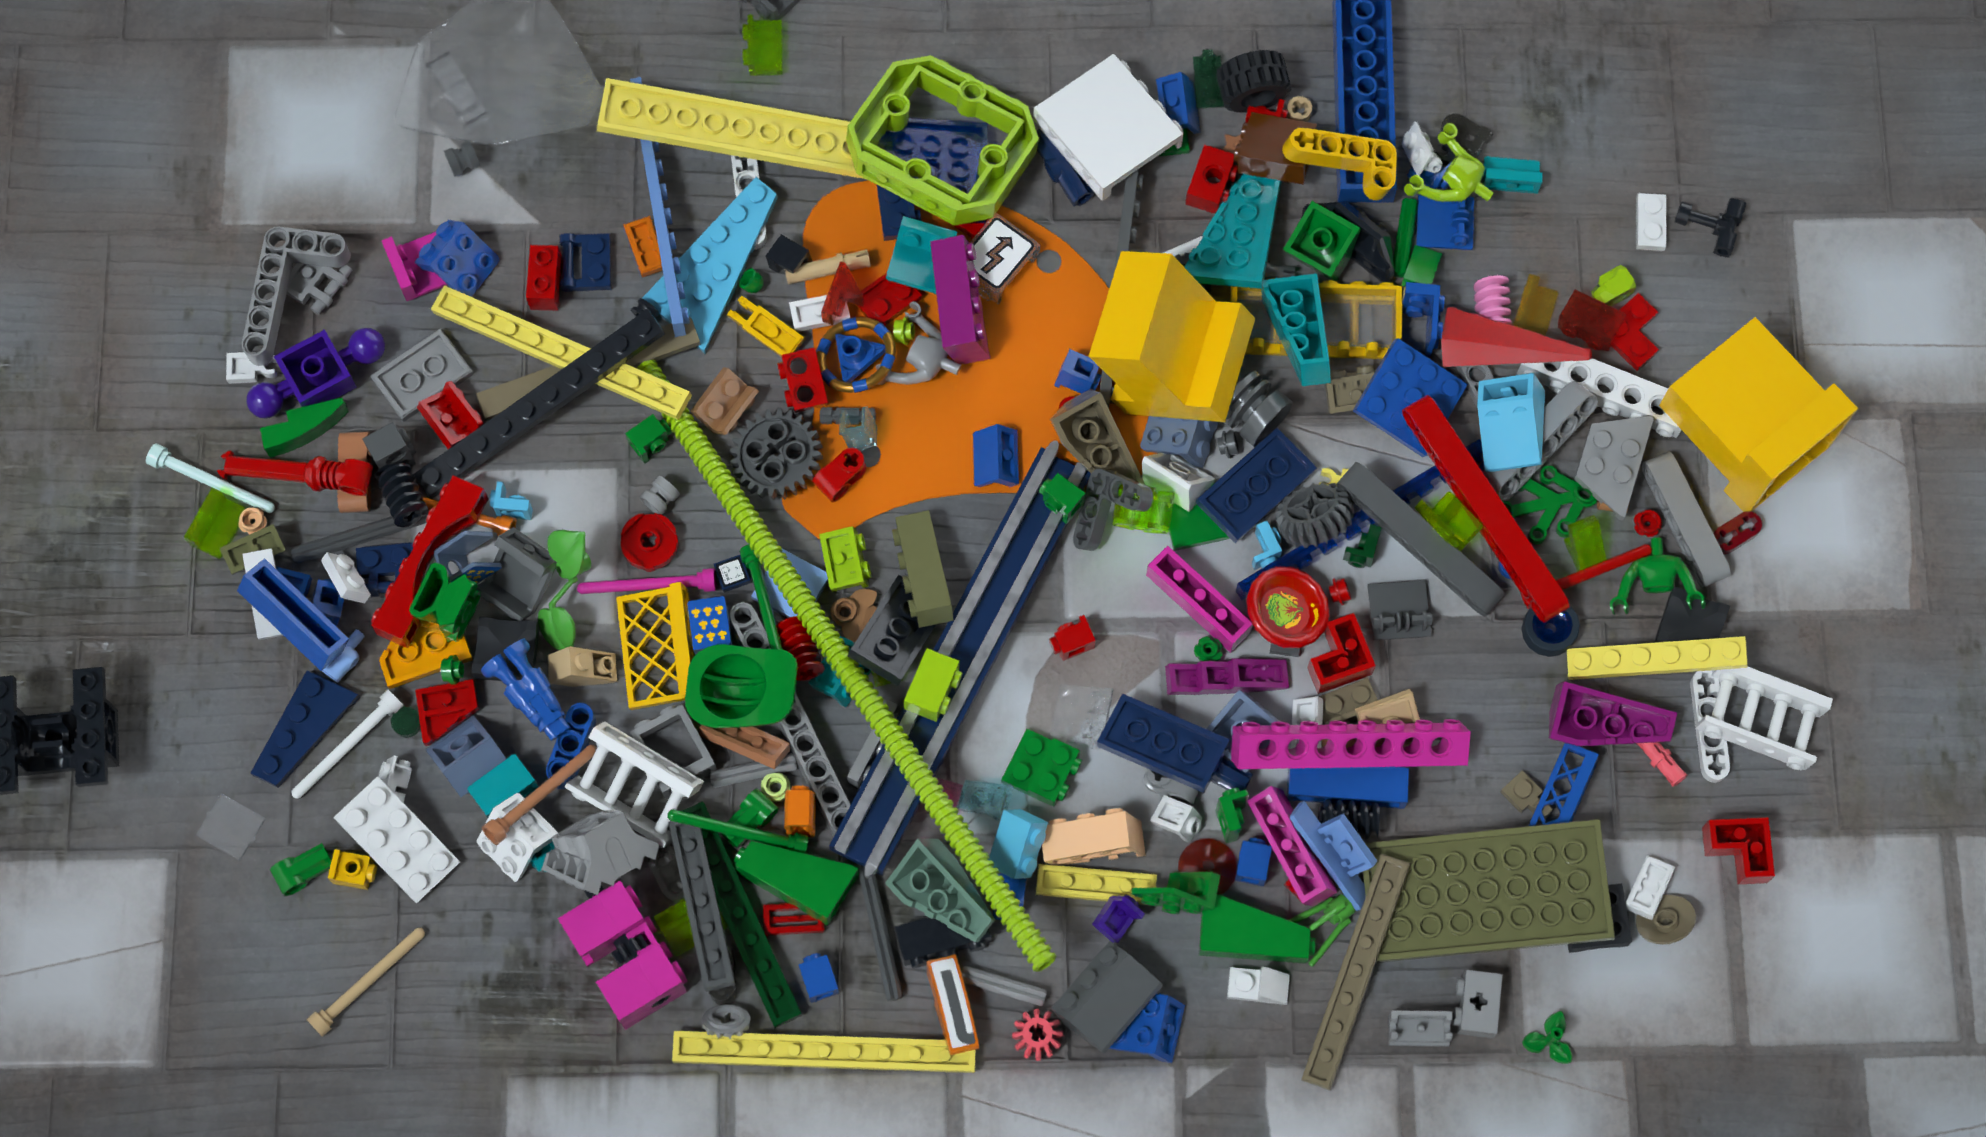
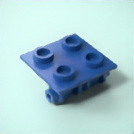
(1445, 224)

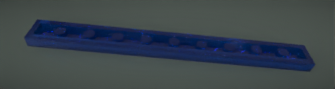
(1303, 557)

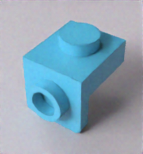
(1269, 541)

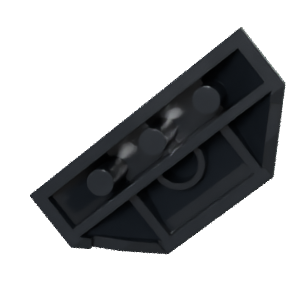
(1373, 244)

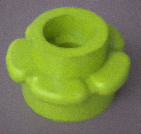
(903, 331)

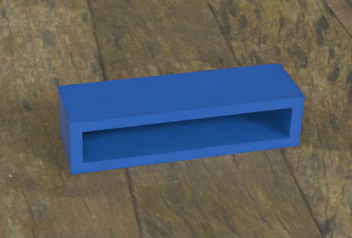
(292, 614)
(1370, 784)

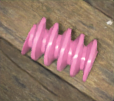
(1490, 299)

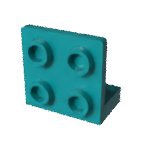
(912, 254)

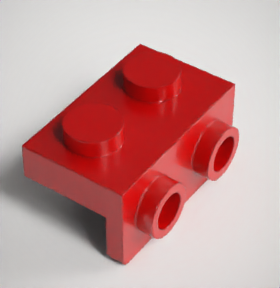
(450, 415)

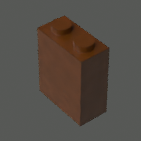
(1262, 148)

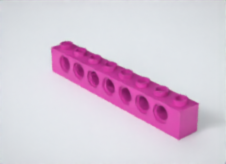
(1451, 751)

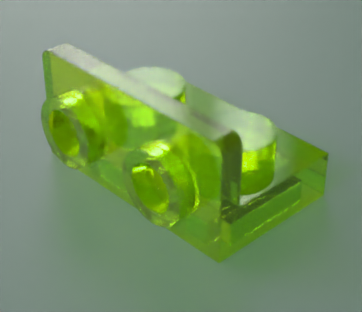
(764, 47)

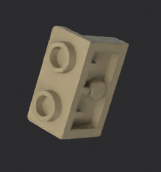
(1347, 388)
(1341, 703)

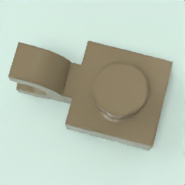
(1524, 794)

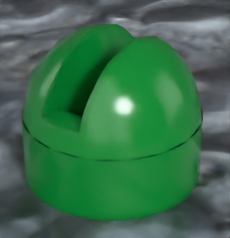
(751, 281)

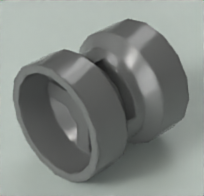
(462, 158)

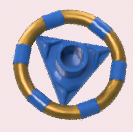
(856, 355)

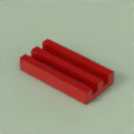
(770, 931)

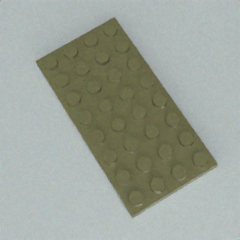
(1498, 891)

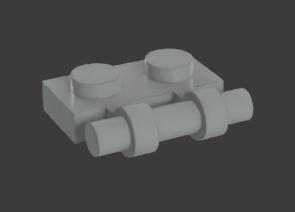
(306, 278)

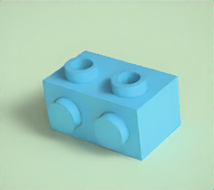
(1018, 843)

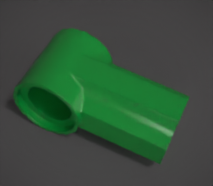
(754, 812)
(294, 873)

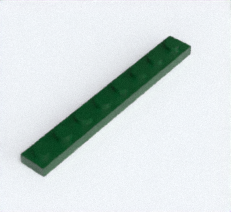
(747, 929)

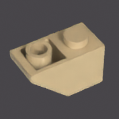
(581, 667)

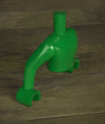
(1657, 576)

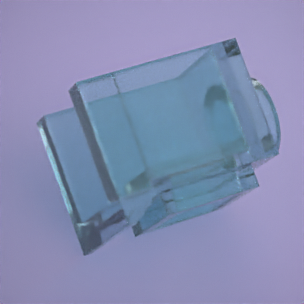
(861, 436)

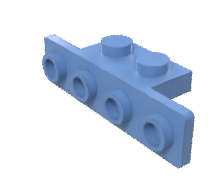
(1338, 849)

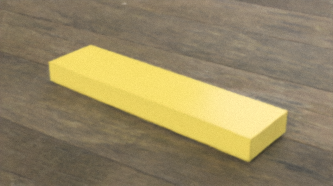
(1090, 883)

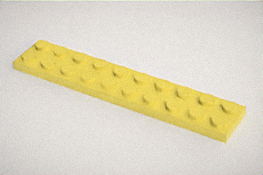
(725, 127)

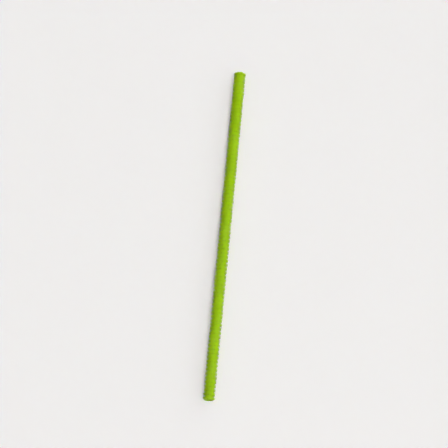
(857, 684)

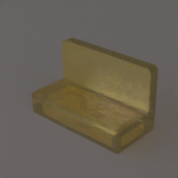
(1535, 306)

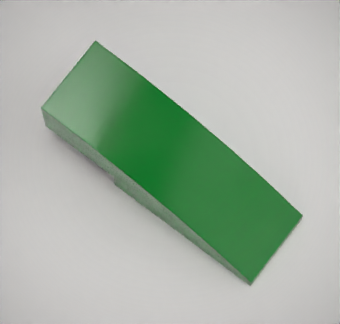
(302, 426)

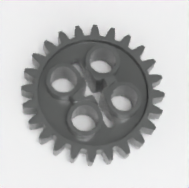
(793, 471)

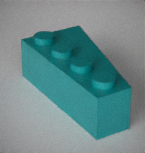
(1299, 322)

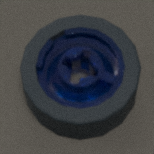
(1547, 642)

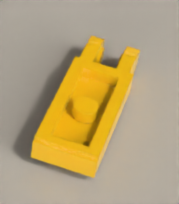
(767, 328)

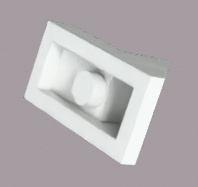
(1258, 985)

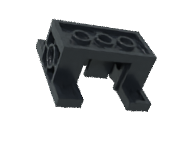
(87, 733)

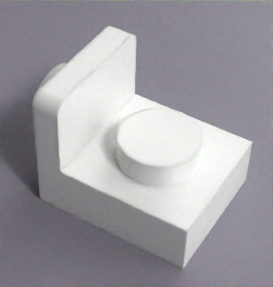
(1177, 818)

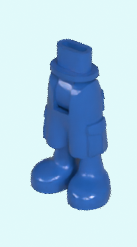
(531, 693)

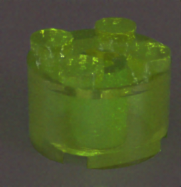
(1154, 520)

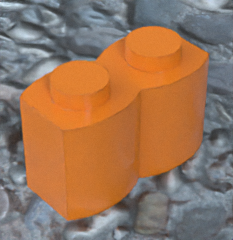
(800, 811)

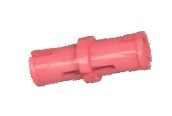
(1664, 762)

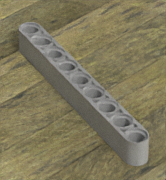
(801, 732)

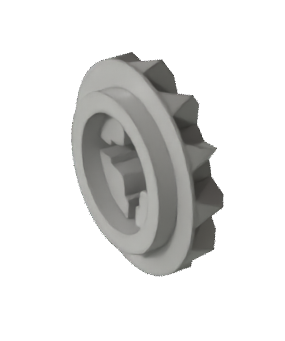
(715, 1021)

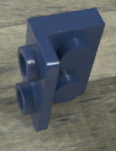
(892, 211)

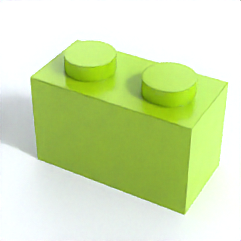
(932, 685)

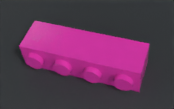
(1199, 598)
(1293, 852)

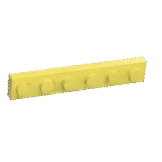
(1657, 658)

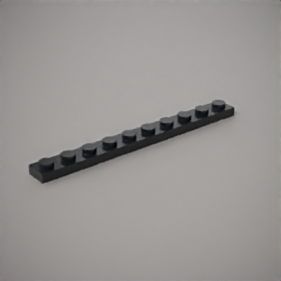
(540, 403)

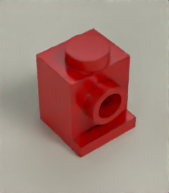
(1073, 639)

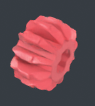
(1026, 1036)

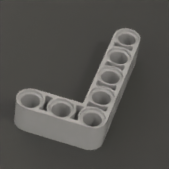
(278, 282)

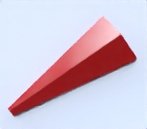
(1481, 341)

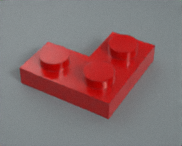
(1629, 340)

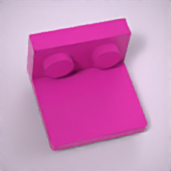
(410, 277)

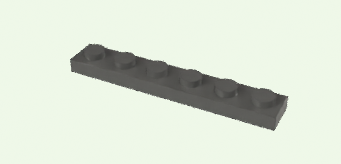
(702, 906)

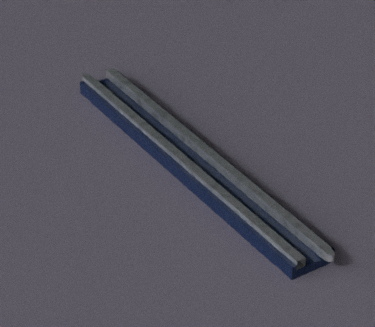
(975, 638)

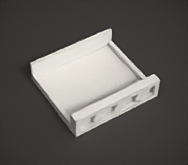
(1107, 125)

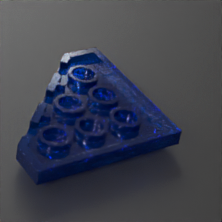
(946, 145)

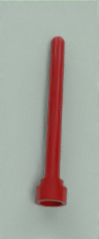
(1601, 568)

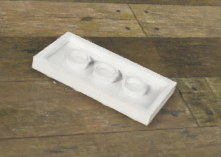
(396, 839)

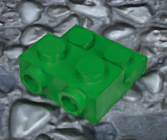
(1042, 767)

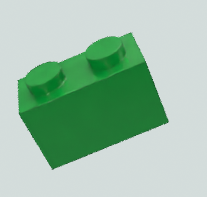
(1323, 241)

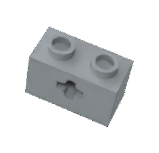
(1488, 991)

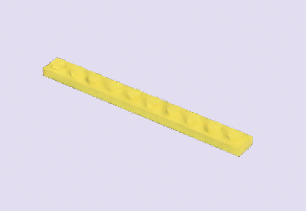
(556, 350)
(820, 1052)

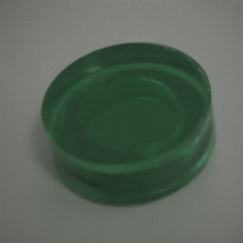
(406, 722)

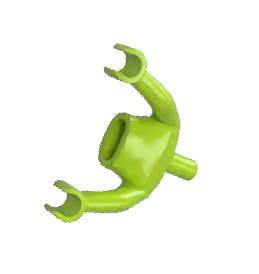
(1461, 175)

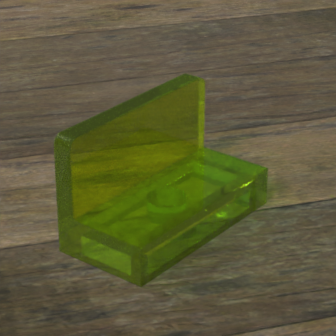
(1451, 520)
(214, 524)
(676, 927)

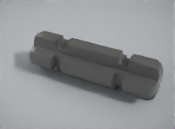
(828, 415)

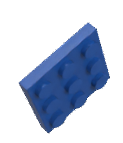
(1399, 382)

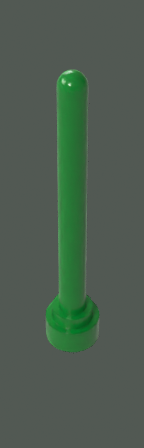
(752, 562)
(796, 842)

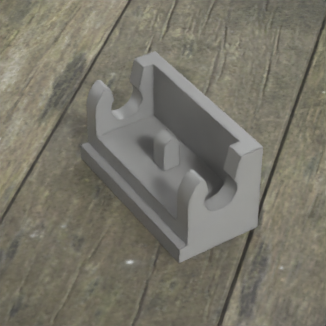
(1419, 1028)

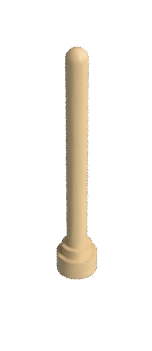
(324, 1019)

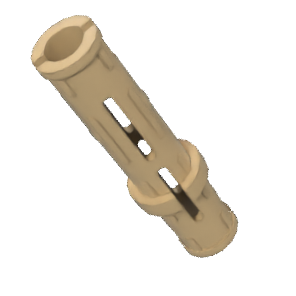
(828, 266)

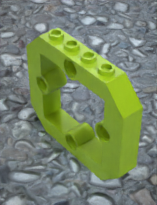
(956, 88)

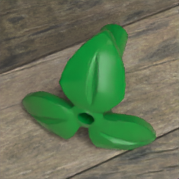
(1554, 1028)

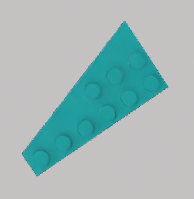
(1238, 236)

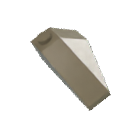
(1092, 435)

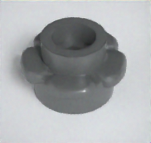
(1228, 444)

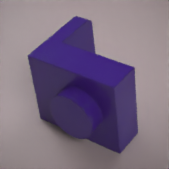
(1117, 917)

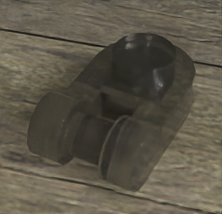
(1465, 126)

